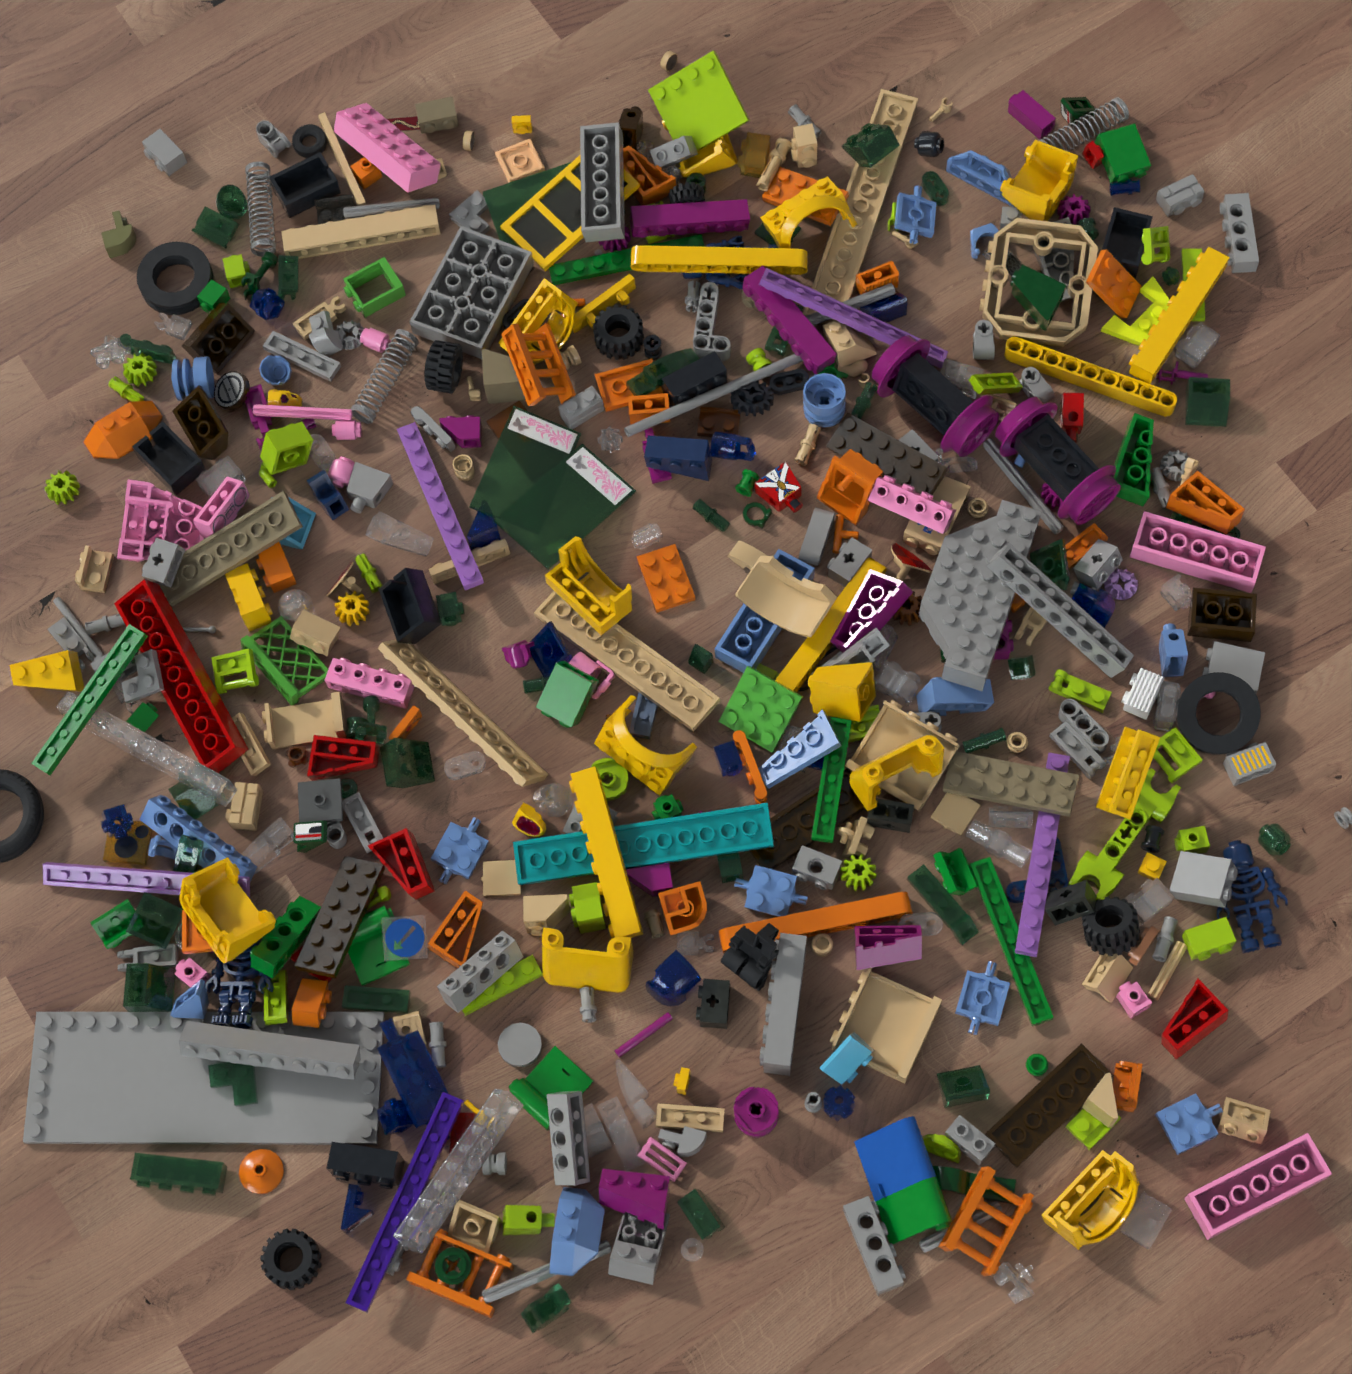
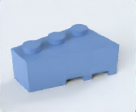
(947, 696)

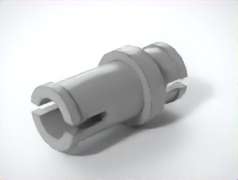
(692, 297)
(588, 1007)

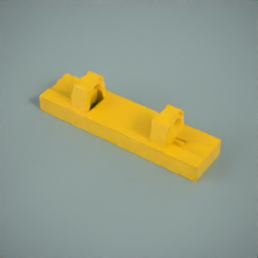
(616, 293)

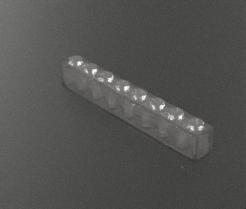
(458, 1171)

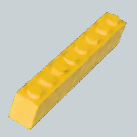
(1179, 315)
(606, 853)

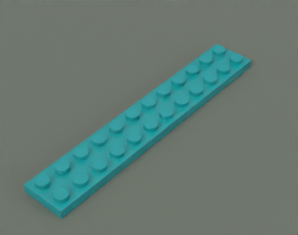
(648, 843)

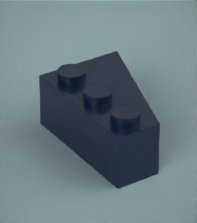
(679, 456)

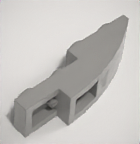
(861, 651)

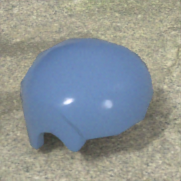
(275, 370)

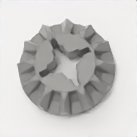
(350, 342)
(1167, 462)

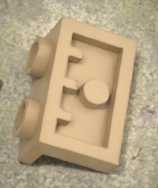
(94, 570)
(1244, 1120)

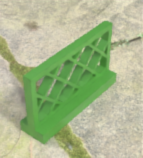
(273, 672)

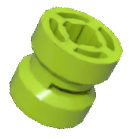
(757, 359)

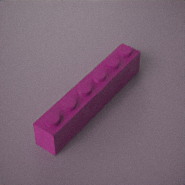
(689, 218)
(791, 324)

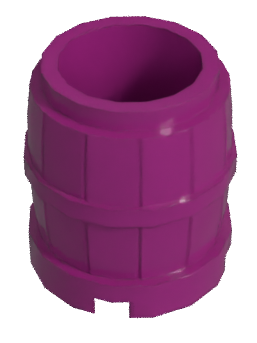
(756, 1125)

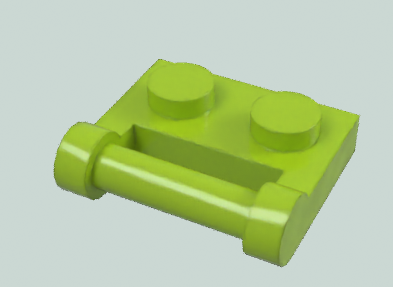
(1155, 238)
(232, 664)
(1180, 752)

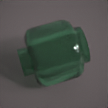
(1274, 839)

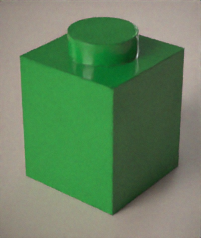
(212, 295)
(143, 716)

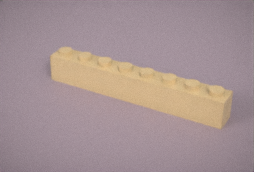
(361, 232)

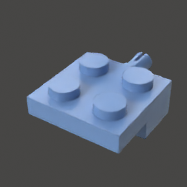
(1188, 1123)

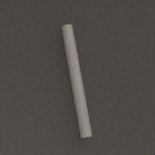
(77, 626)

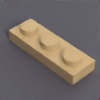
(255, 757)
(690, 1116)

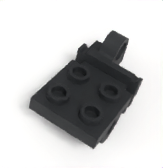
(752, 954)

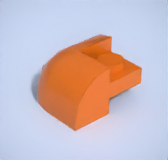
(683, 907)

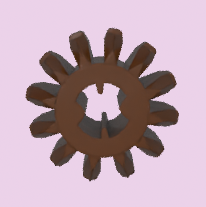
(909, 615)

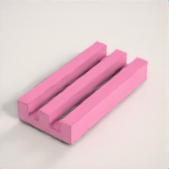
(646, 1148)

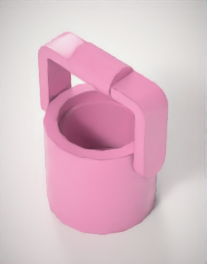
(593, 668)

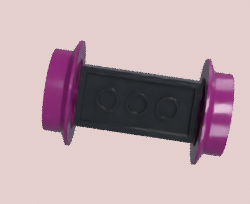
(908, 374)
(1057, 460)

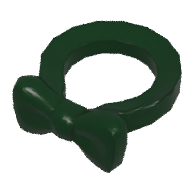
(761, 522)

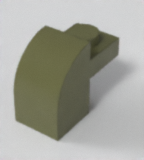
(121, 239)

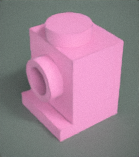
(185, 967)
(1133, 1006)

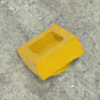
(522, 124)
(1152, 866)
(682, 1080)

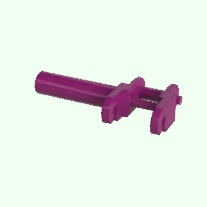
(1179, 374)

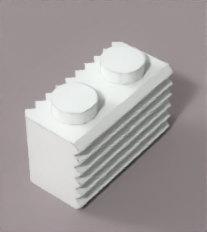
(1143, 693)

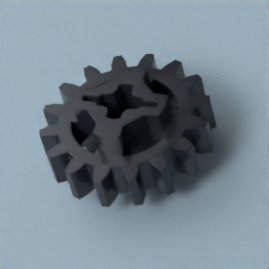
(752, 398)

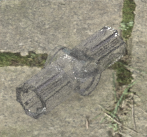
(998, 843)

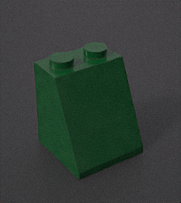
(1037, 294)

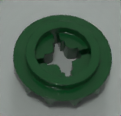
(453, 1254)

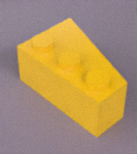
(249, 597)
(51, 671)

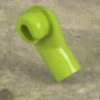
(266, 476)

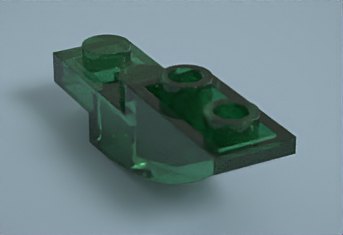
(654, 372)

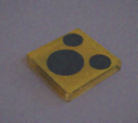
(129, 849)

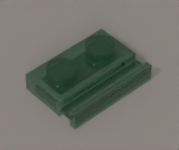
(215, 227)

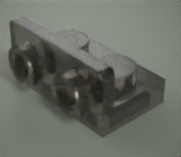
(332, 208)

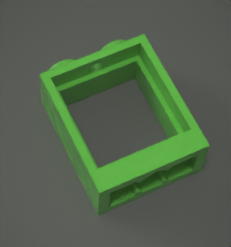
(367, 274)

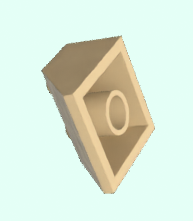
(847, 343)
(544, 912)

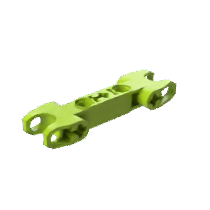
(1101, 868)

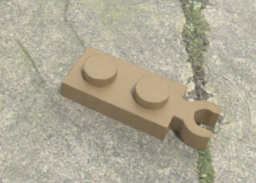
(303, 324)

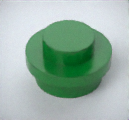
(1037, 1065)

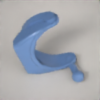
(985, 230)
(161, 850)

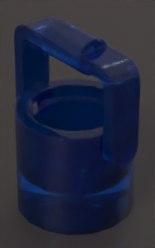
(729, 446)

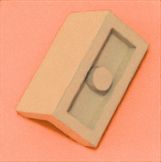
(1108, 975)

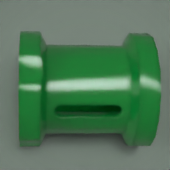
(747, 482)

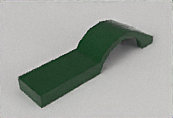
(960, 1182)

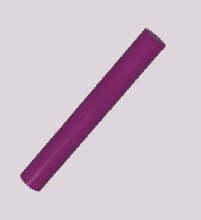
(641, 1036)

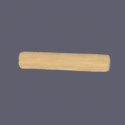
(1167, 970)

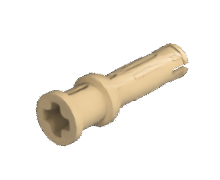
(777, 158)

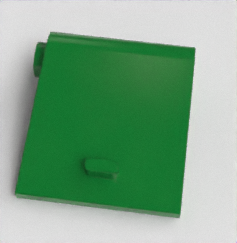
(367, 948)
(548, 1079)

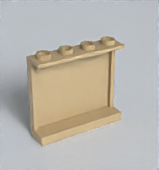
(891, 730)
(890, 1021)

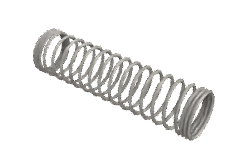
(1119, 101)
(262, 241)
(365, 409)

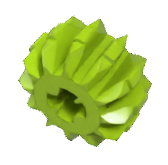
(140, 369)
(55, 490)
(858, 864)

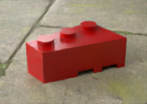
(340, 756)
(404, 861)
(1194, 1020)

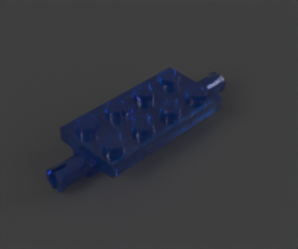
(412, 1072)

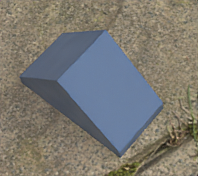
(192, 1002)

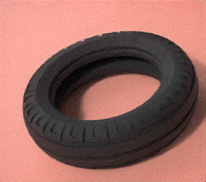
(32, 817)

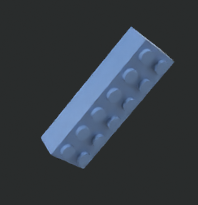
(750, 634)

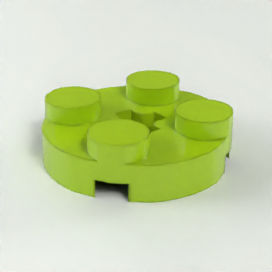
(620, 780)

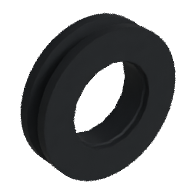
(166, 256)
(1242, 694)

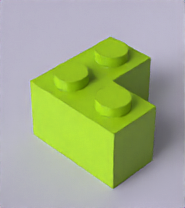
(588, 908)

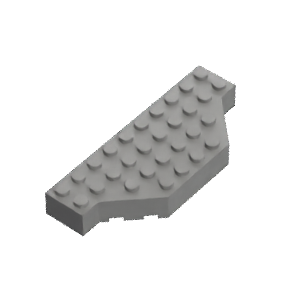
(966, 600)

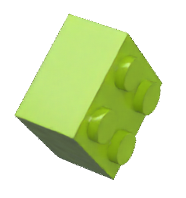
(286, 448)

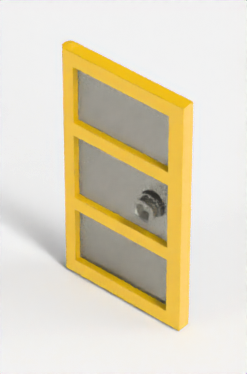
(552, 217)

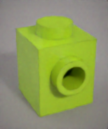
(235, 269)
(1192, 840)

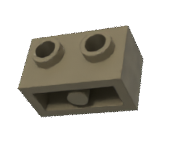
(437, 115)

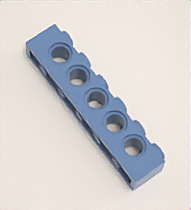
(173, 822)

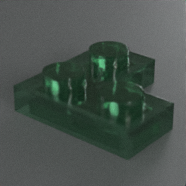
(240, 1077)

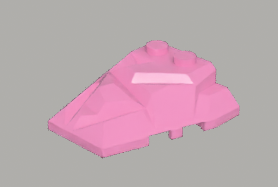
(154, 515)

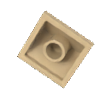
(1102, 1102)
(474, 1226)

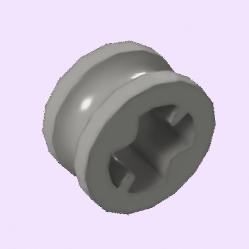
(1344, 817)

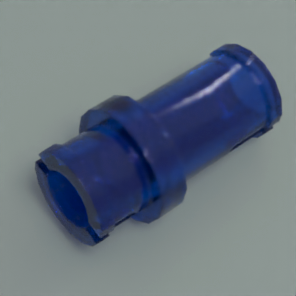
(1125, 187)

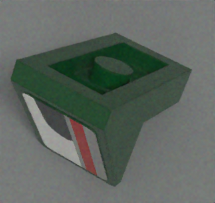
(1075, 107)
(309, 835)

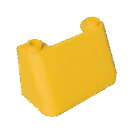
(710, 159)
(1041, 181)
(922, 754)
(223, 910)
(587, 968)

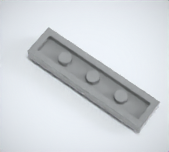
(302, 356)

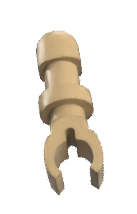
(1190, 467)

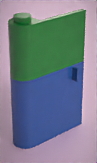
(903, 1180)

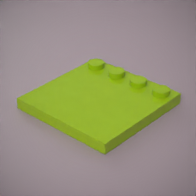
(699, 102)

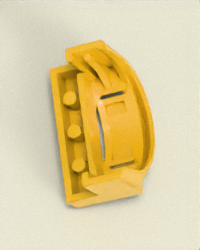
(784, 219)
(543, 302)
(594, 596)
(649, 767)
(1106, 1213)

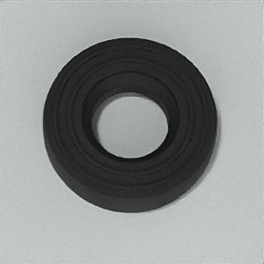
(309, 130)

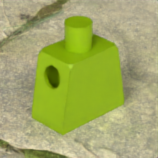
(516, 1223)

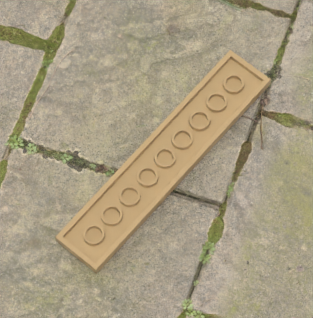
(633, 663)
(463, 712)

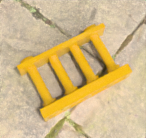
(1127, 772)

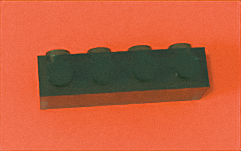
(178, 1172)

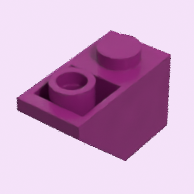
(463, 430)
(651, 878)

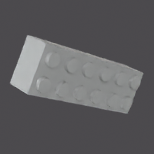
(602, 182)
(784, 1006)

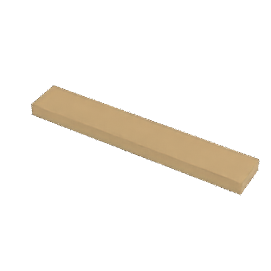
(349, 177)

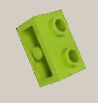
(1209, 939)

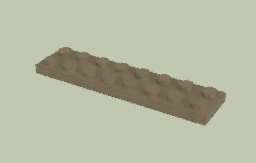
(233, 546)

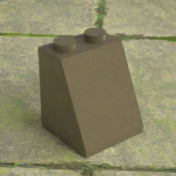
(500, 378)

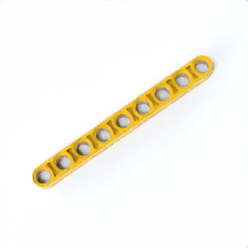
(718, 259)
(1097, 384)
(817, 646)

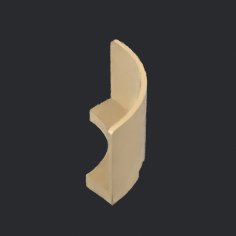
(783, 598)

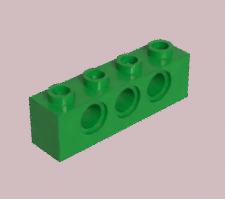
(285, 938)

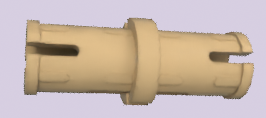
(807, 444)

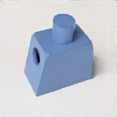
(1172, 644)

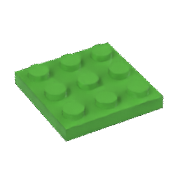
(761, 708)

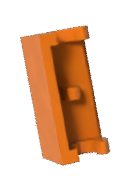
(1126, 1085)

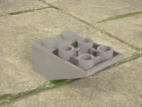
(637, 1249)

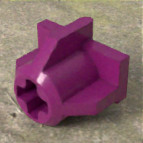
(518, 654)

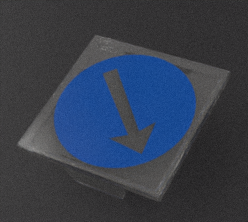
(404, 938)

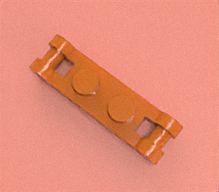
(753, 776)

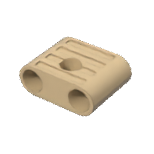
(409, 1023)

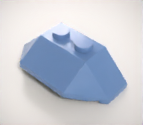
(979, 172)
(575, 1231)

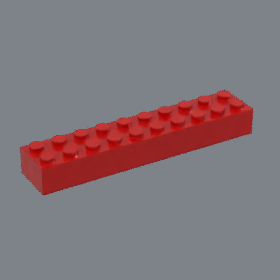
(184, 678)

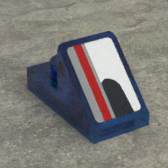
(352, 1214)

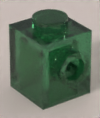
(449, 609)

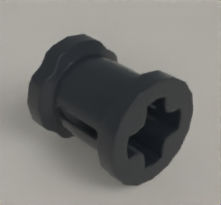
(648, 347)
(1152, 839)

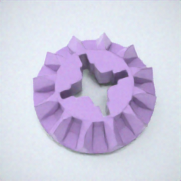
(1116, 590)

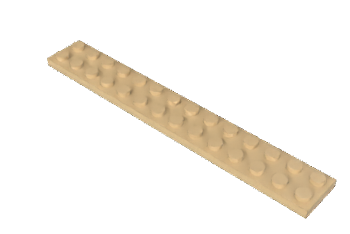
(867, 193)

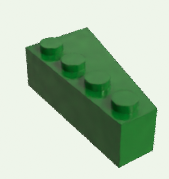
(1134, 460)

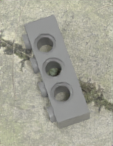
(1240, 206)
(480, 971)
(568, 1138)
(881, 1280)

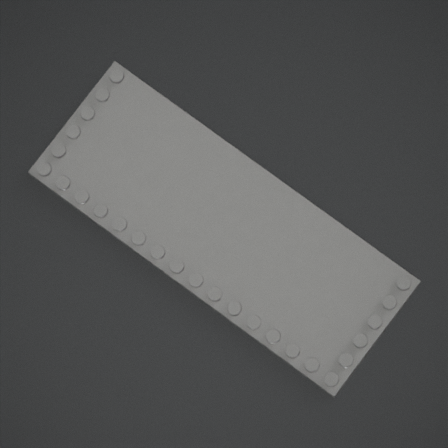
(128, 1084)

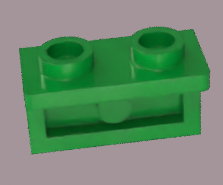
(955, 872)
(113, 924)

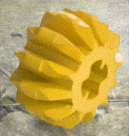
(348, 602)

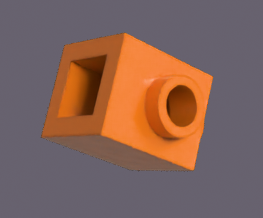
(365, 172)

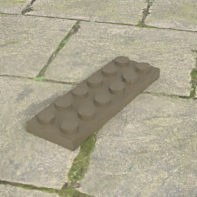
(1011, 783)

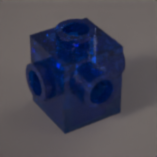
(267, 303)
(116, 814)
(841, 1110)
(394, 1117)

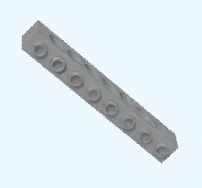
(1060, 610)

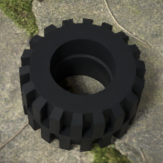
(618, 318)
(443, 366)
(1112, 939)
(275, 1249)

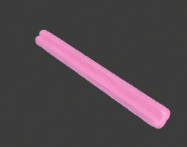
(302, 412)

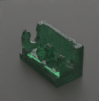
(287, 276)
(700, 1214)

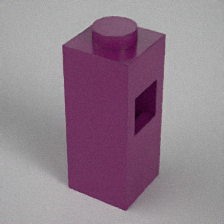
(1031, 114)

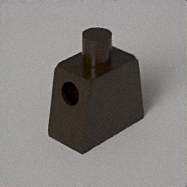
(632, 121)

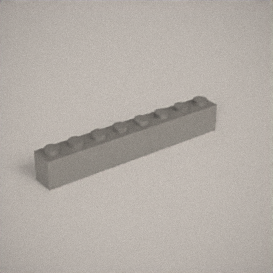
(270, 1050)

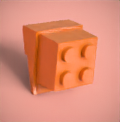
(849, 485)

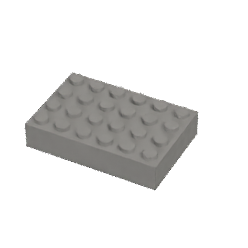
(472, 291)

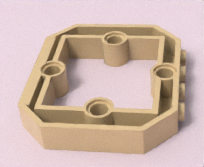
(1030, 233)

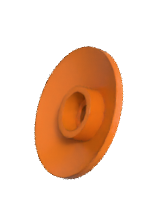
(268, 1179)

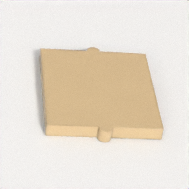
(955, 812)
(500, 878)

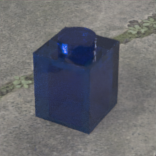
(728, 759)

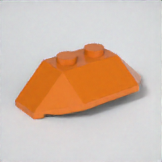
(120, 430)

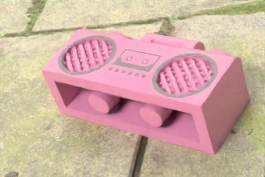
(221, 507)

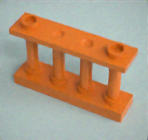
(525, 369)
(963, 1220)
(462, 1295)

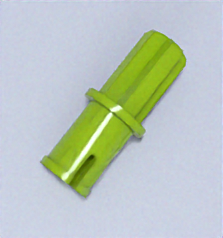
(125, 390)
(368, 572)

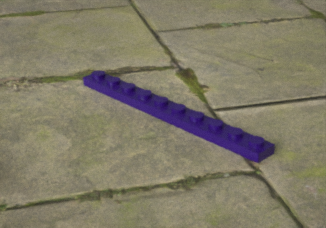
(408, 1193)

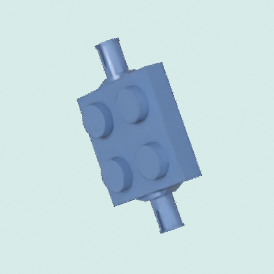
(915, 215)
(459, 850)
(771, 891)
(982, 998)

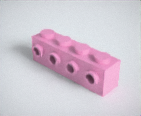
(911, 504)
(366, 681)

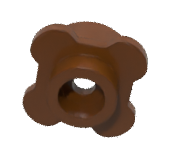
(297, 751)

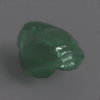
(231, 202)

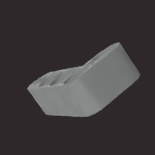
(708, 321)

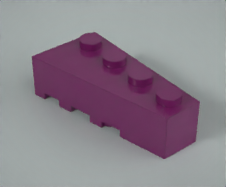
(871, 608)

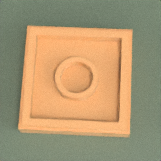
(519, 161)

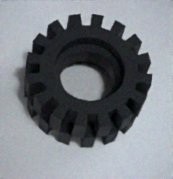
(686, 193)

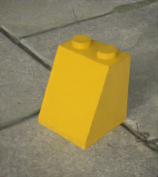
(843, 690)

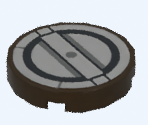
(231, 390)

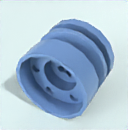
(187, 378)
(824, 400)

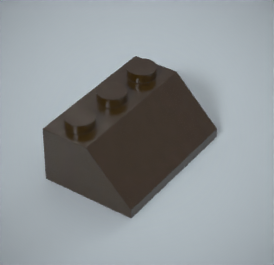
(219, 336)
(202, 424)
(1222, 614)

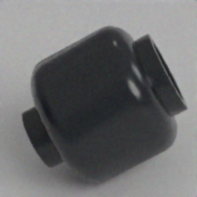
(929, 144)

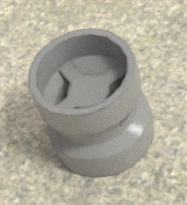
(495, 1164)

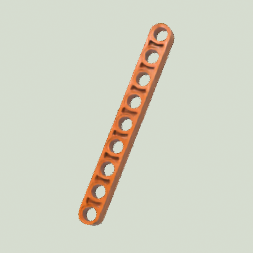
(831, 918)

